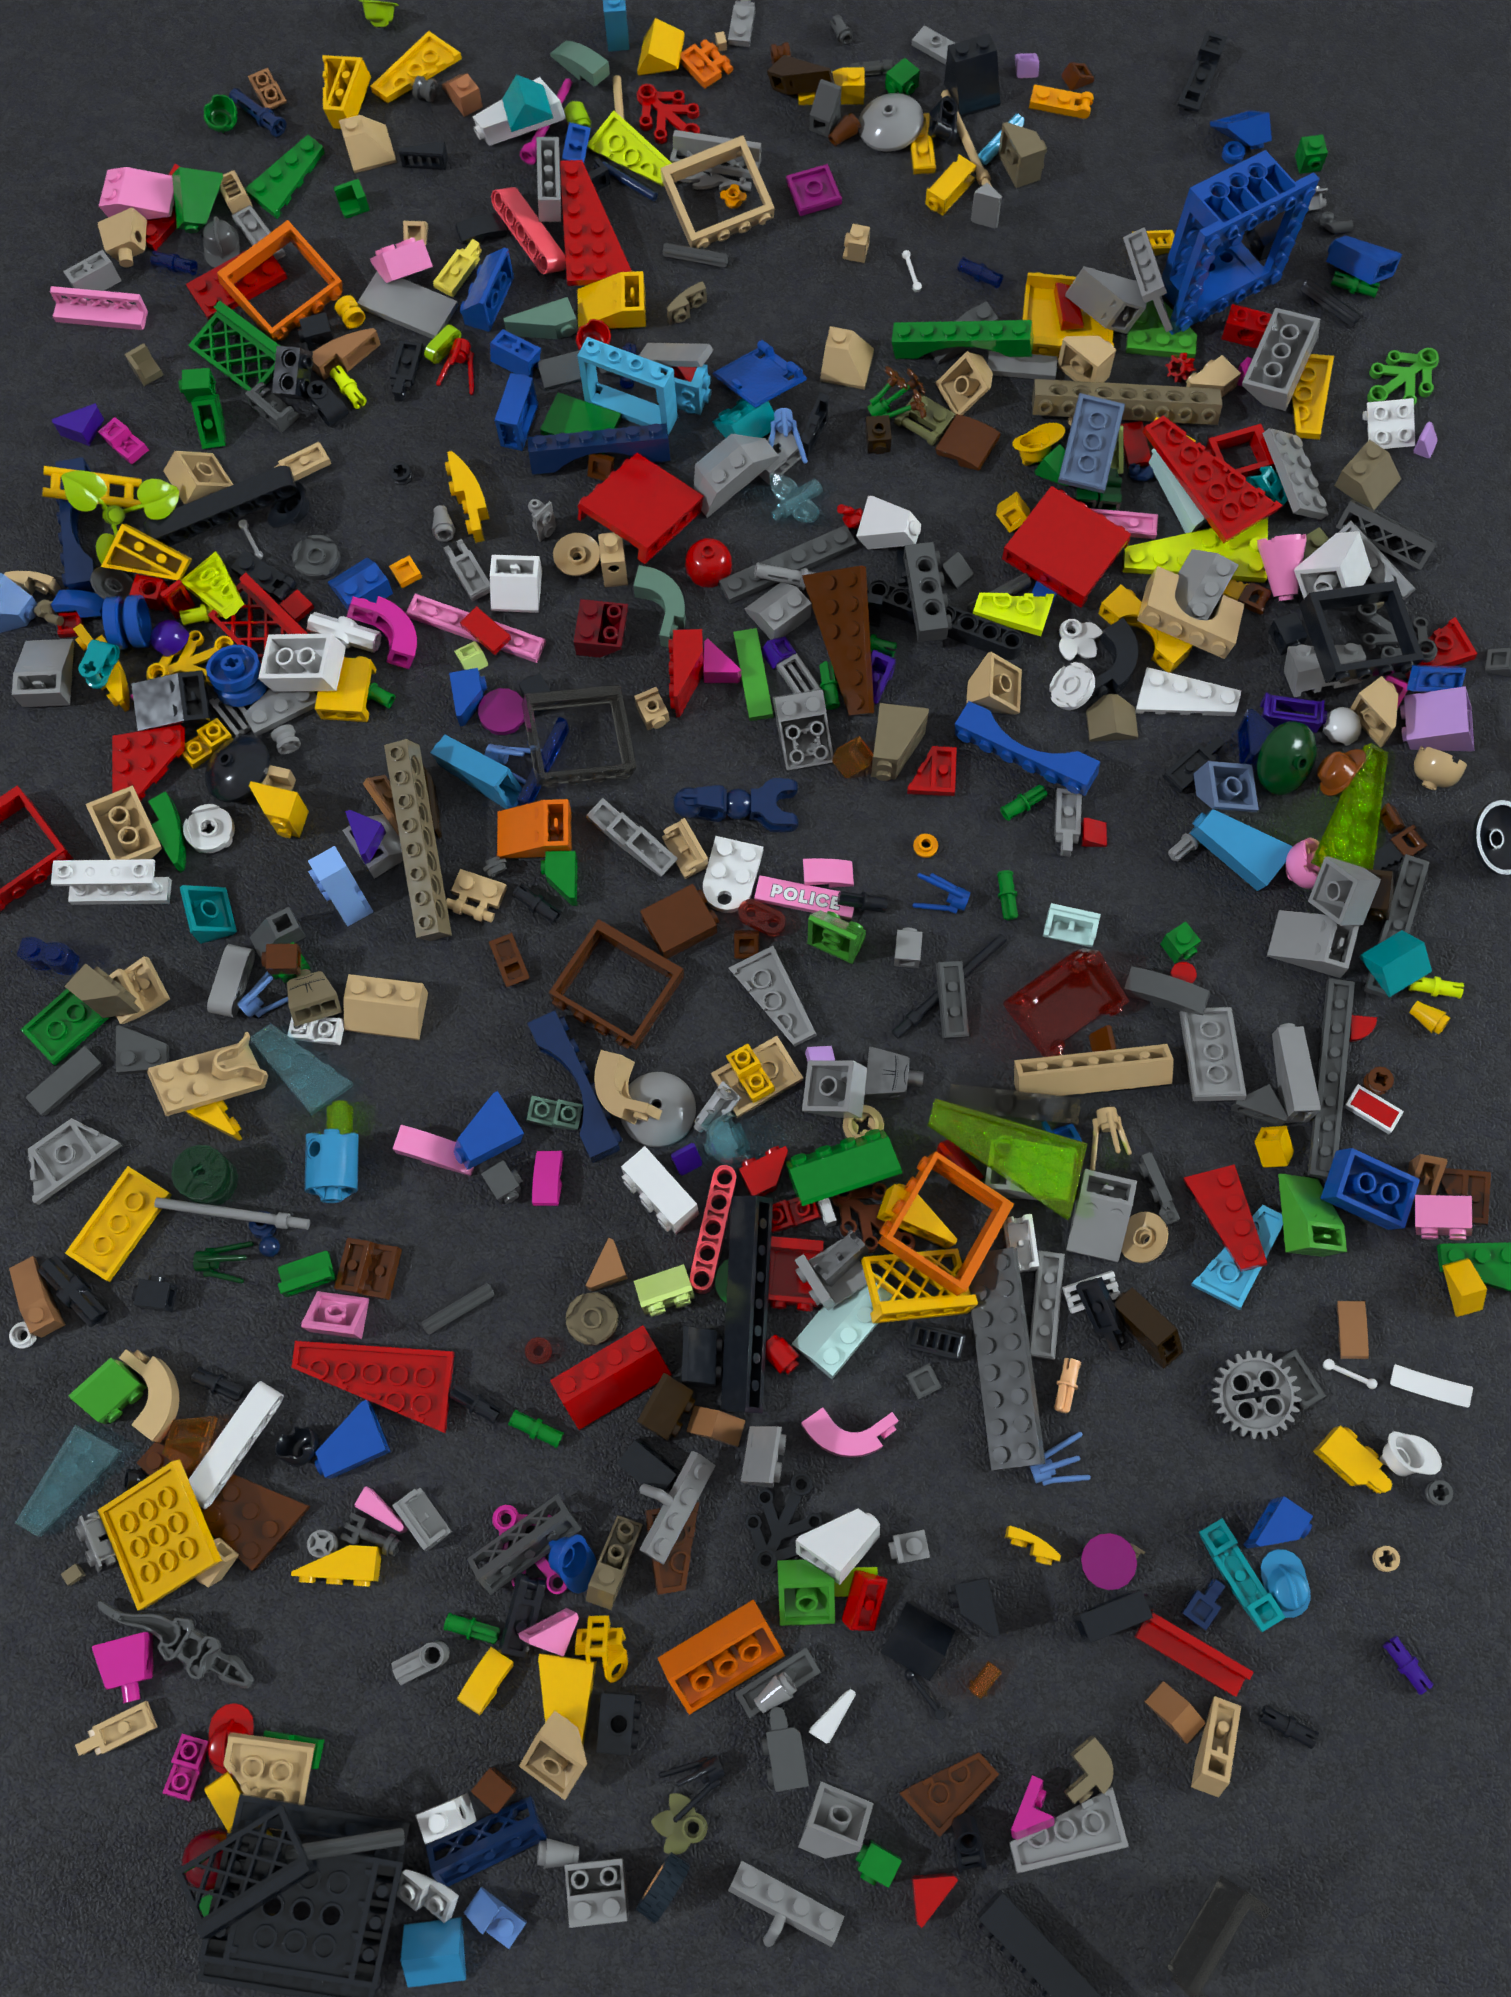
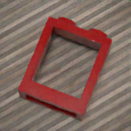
(1257, 442)

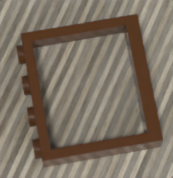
(636, 950)

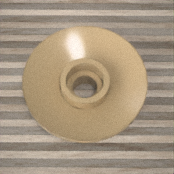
(574, 546)
(1138, 1229)

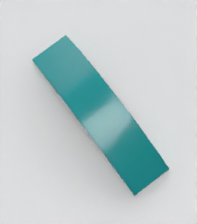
(1240, 1576)

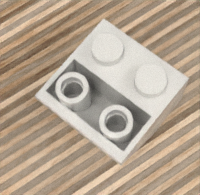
(515, 583)

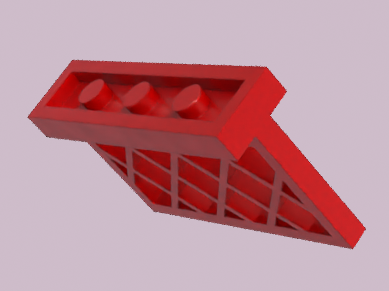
(264, 602)

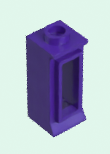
(1276, 718)

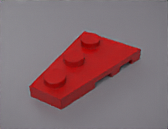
(1451, 645)

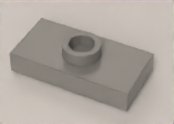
(932, 43)

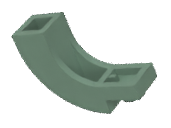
(660, 588)

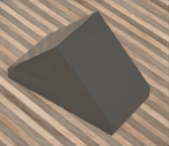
(1262, 1106)

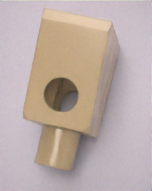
(124, 235)
(613, 553)

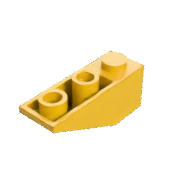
(216, 1117)
(348, 1563)

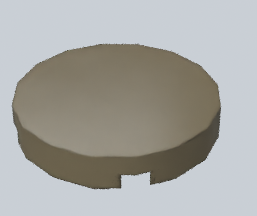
(592, 1318)

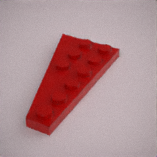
(589, 239)
(396, 1378)

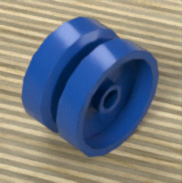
(127, 621)
(235, 675)

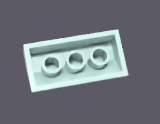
(838, 1332)

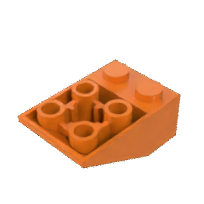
(534, 829)

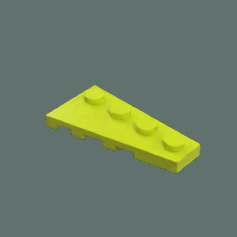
(214, 586)

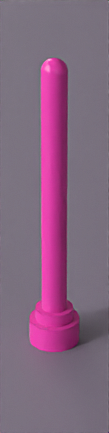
(529, 150)

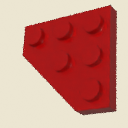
(144, 757)

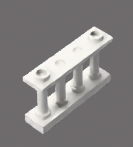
(111, 882)

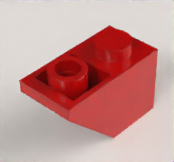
(764, 1174)

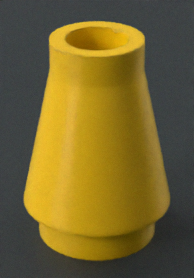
(1430, 1017)

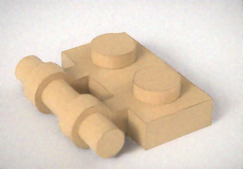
(478, 889)

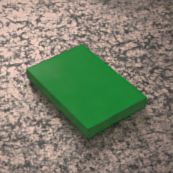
(575, 415)
(62, 1026)

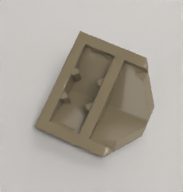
(1111, 719)

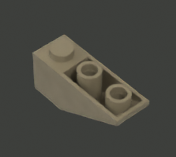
(613, 1563)

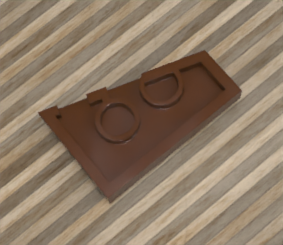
(673, 1573)
(949, 1791)

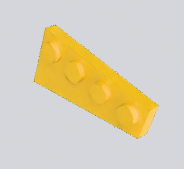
(424, 58)

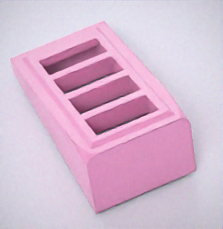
(374, 1505)

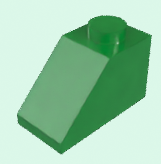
(209, 420)
(561, 873)

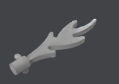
(705, 181)

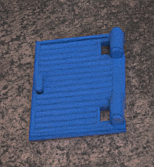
(762, 378)

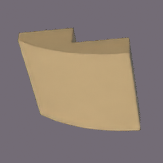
(144, 984)

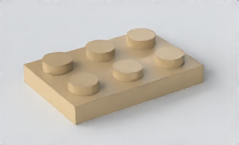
(776, 1065)

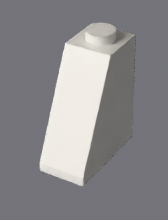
(887, 525)
(839, 1543)

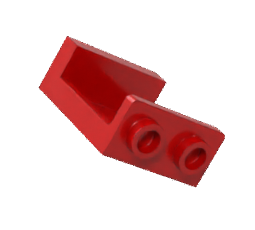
(784, 1283)

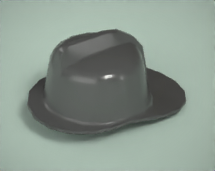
(220, 242)

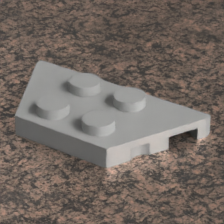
(65, 1156)

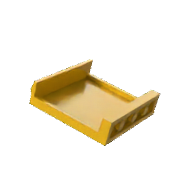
(1042, 310)

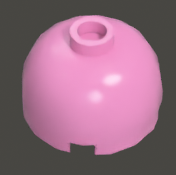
(1299, 865)

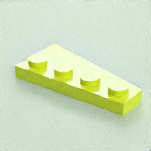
(628, 148)

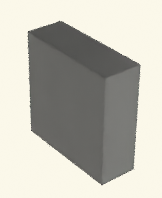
(923, 1381)

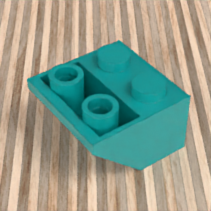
(745, 420)

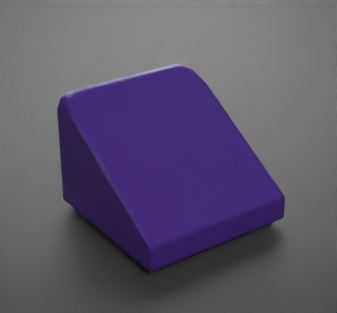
(777, 651)
(686, 1159)

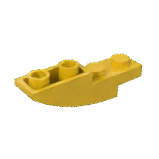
(468, 494)
(117, 681)

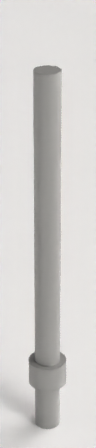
(280, 1220)

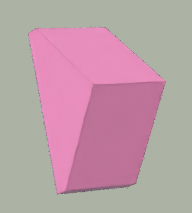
(553, 1632)

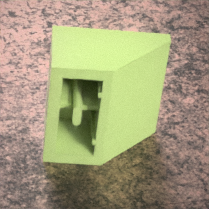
(664, 1290)

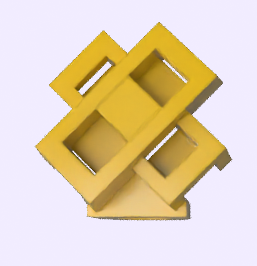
(610, 1650)

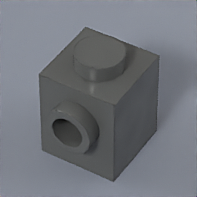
(503, 1182)

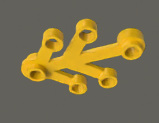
(186, 661)

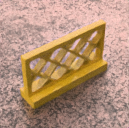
(915, 1308)

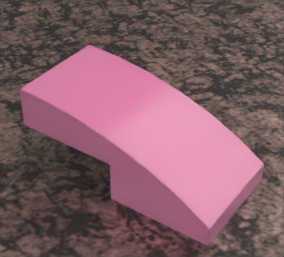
(828, 871)

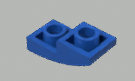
(84, 602)

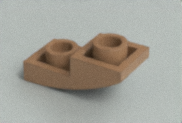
(267, 89)
(1352, 1330)

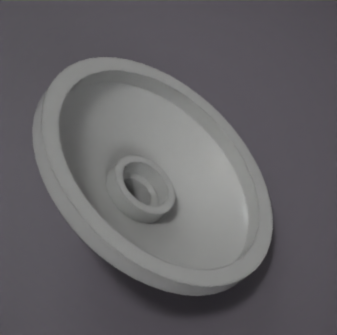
(891, 122)
(677, 1109)

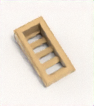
(234, 193)

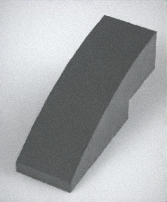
(1166, 991)

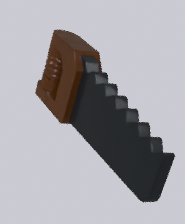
(1397, 848)

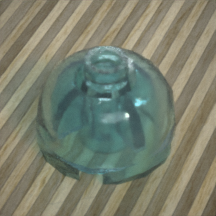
(726, 1141)

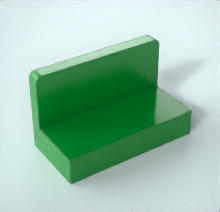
(306, 1274)

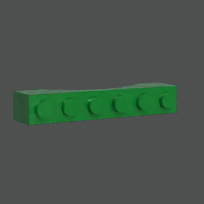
(1006, 337)

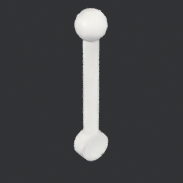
(917, 285)
(1329, 1364)

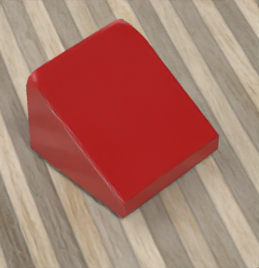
(1093, 833)

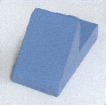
(494, 1917)

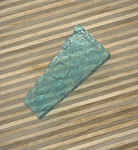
(304, 1074)

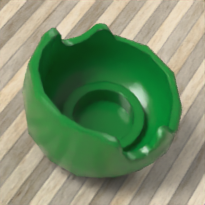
(220, 113)

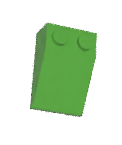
(835, 935)

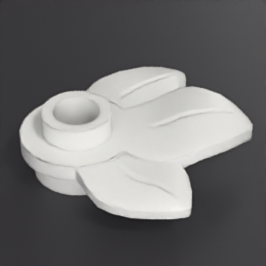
(1081, 642)

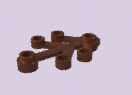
(866, 1213)

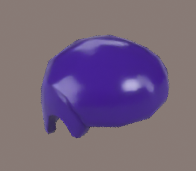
(169, 637)

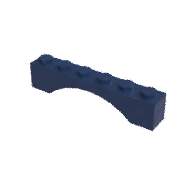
(553, 451)
(75, 561)
(595, 1130)

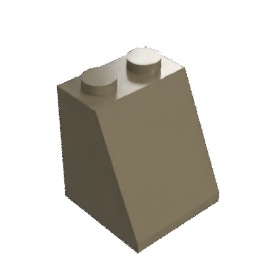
(896, 738)

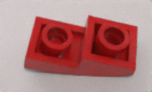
(792, 1214)

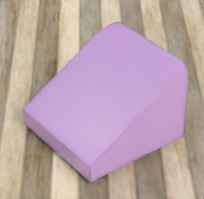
(1027, 65)
(1426, 441)

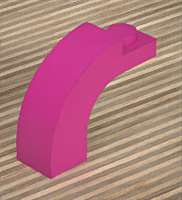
(392, 623)

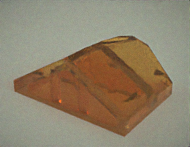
(189, 1440)

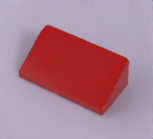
(1068, 312)
(957, 1156)
(864, 1601)

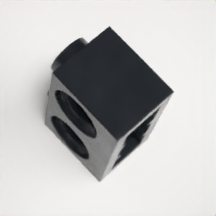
(289, 372)

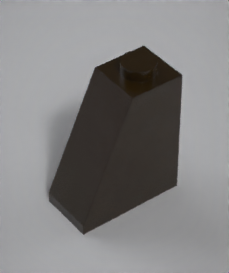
(1149, 1327)

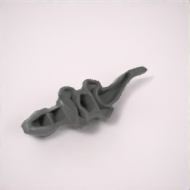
(187, 1644)

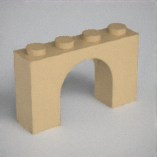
(1163, 613)

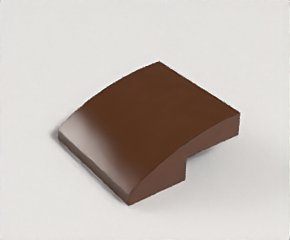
(968, 442)
(368, 1268)

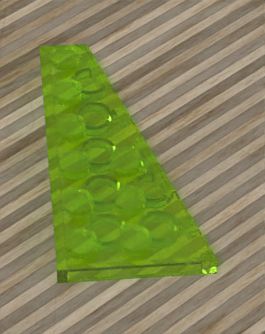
(1355, 821)
(1030, 1158)

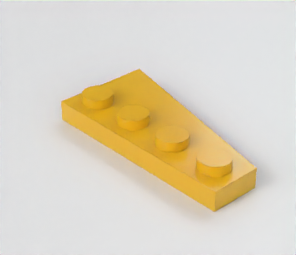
(1311, 396)

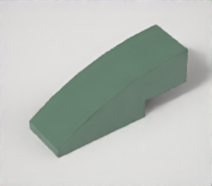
(582, 62)

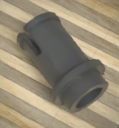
(843, 33)

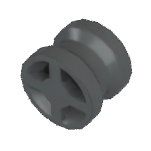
(425, 88)

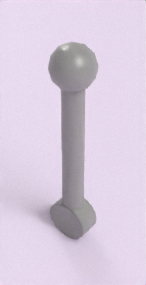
(243, 524)

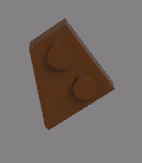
(1470, 1183)

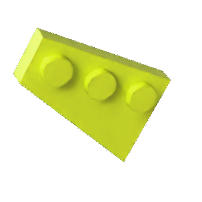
(1022, 613)

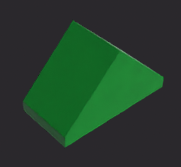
(1051, 465)

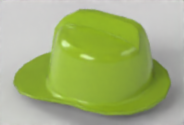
(379, 12)

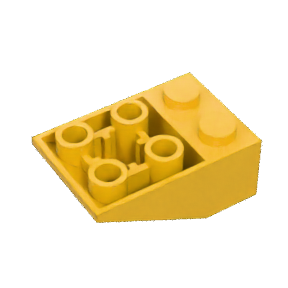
(614, 300)

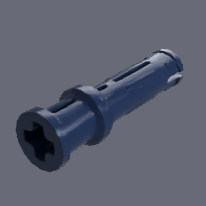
(263, 115)

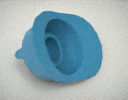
(1286, 1581)

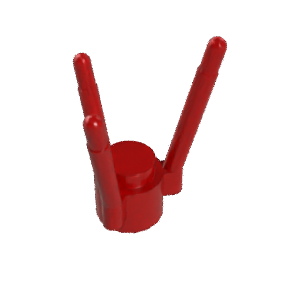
(459, 353)

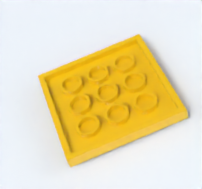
(159, 1535)

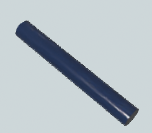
(630, 182)

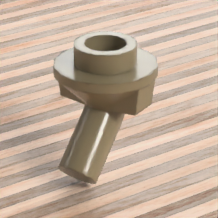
(45, 610)

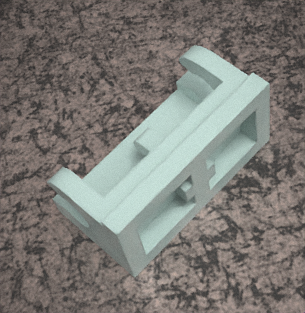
(1071, 925)

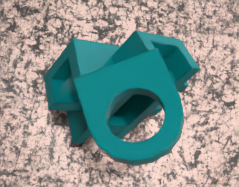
(1270, 483)

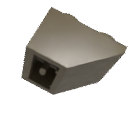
(102, 992)

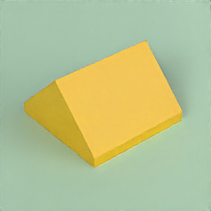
(660, 48)

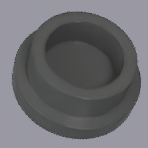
(495, 866)

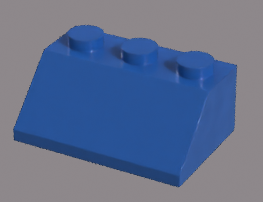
(488, 290)

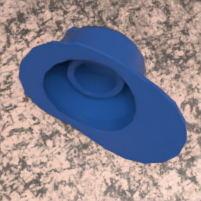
(573, 1562)

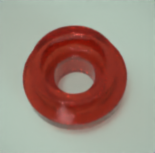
(530, 1347)

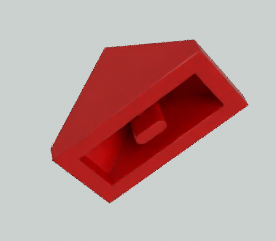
(929, 1893)

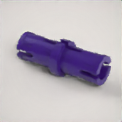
(1408, 1665)

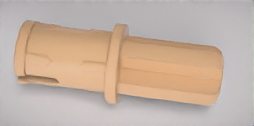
(1067, 1385)

